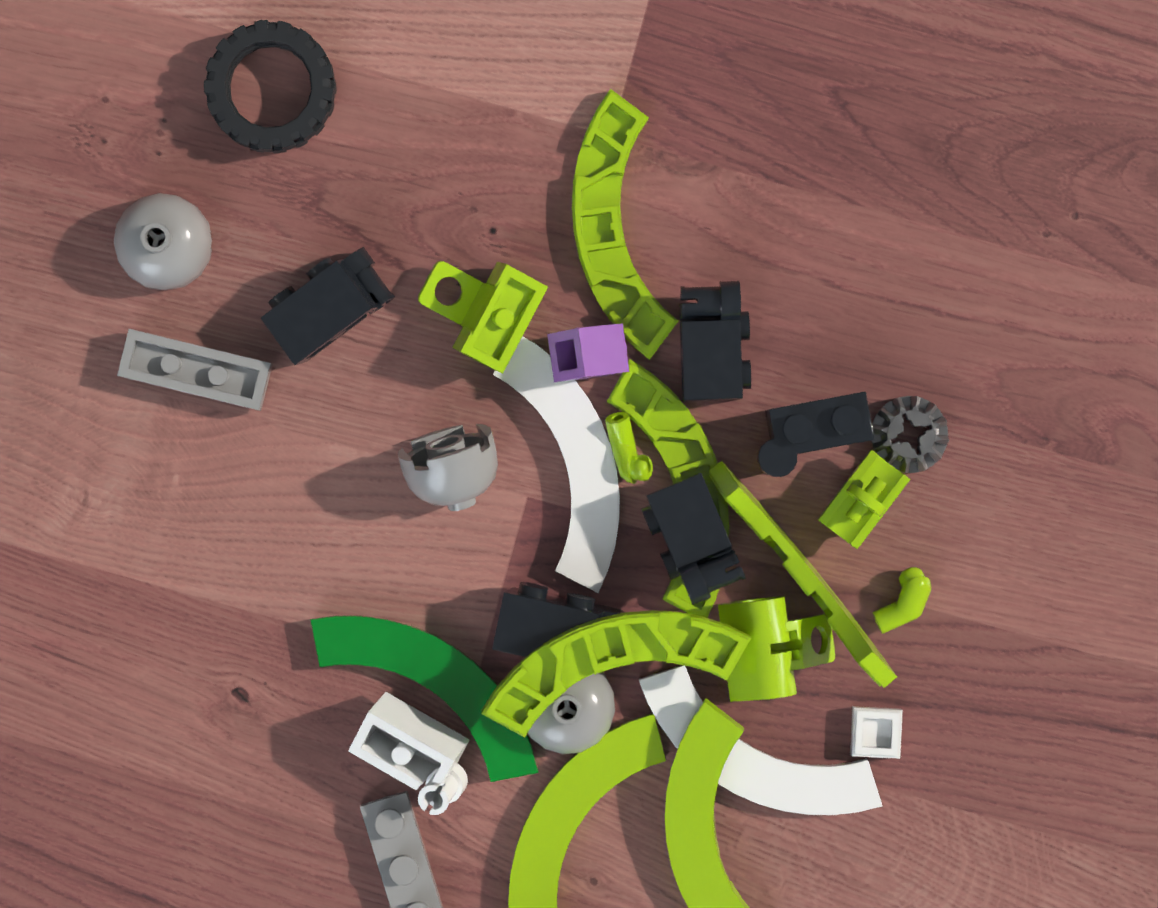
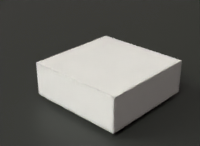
(876, 732)

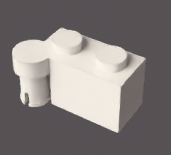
(413, 751)

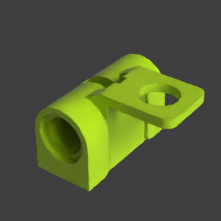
(489, 312)
(774, 649)

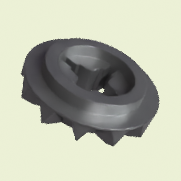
(889, 424)

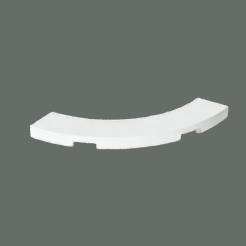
(587, 460)
(758, 775)

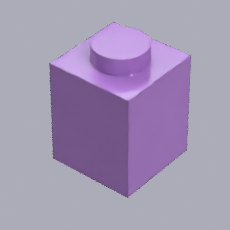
(588, 352)

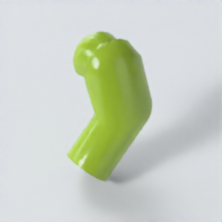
(629, 464)
(910, 602)

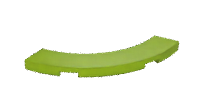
(600, 231)
(681, 446)
(803, 573)
(607, 645)
(568, 800)
(691, 807)

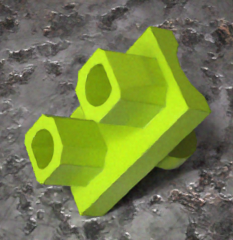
(863, 499)

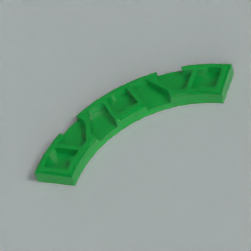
(434, 666)

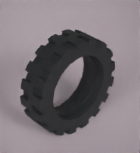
(230, 54)

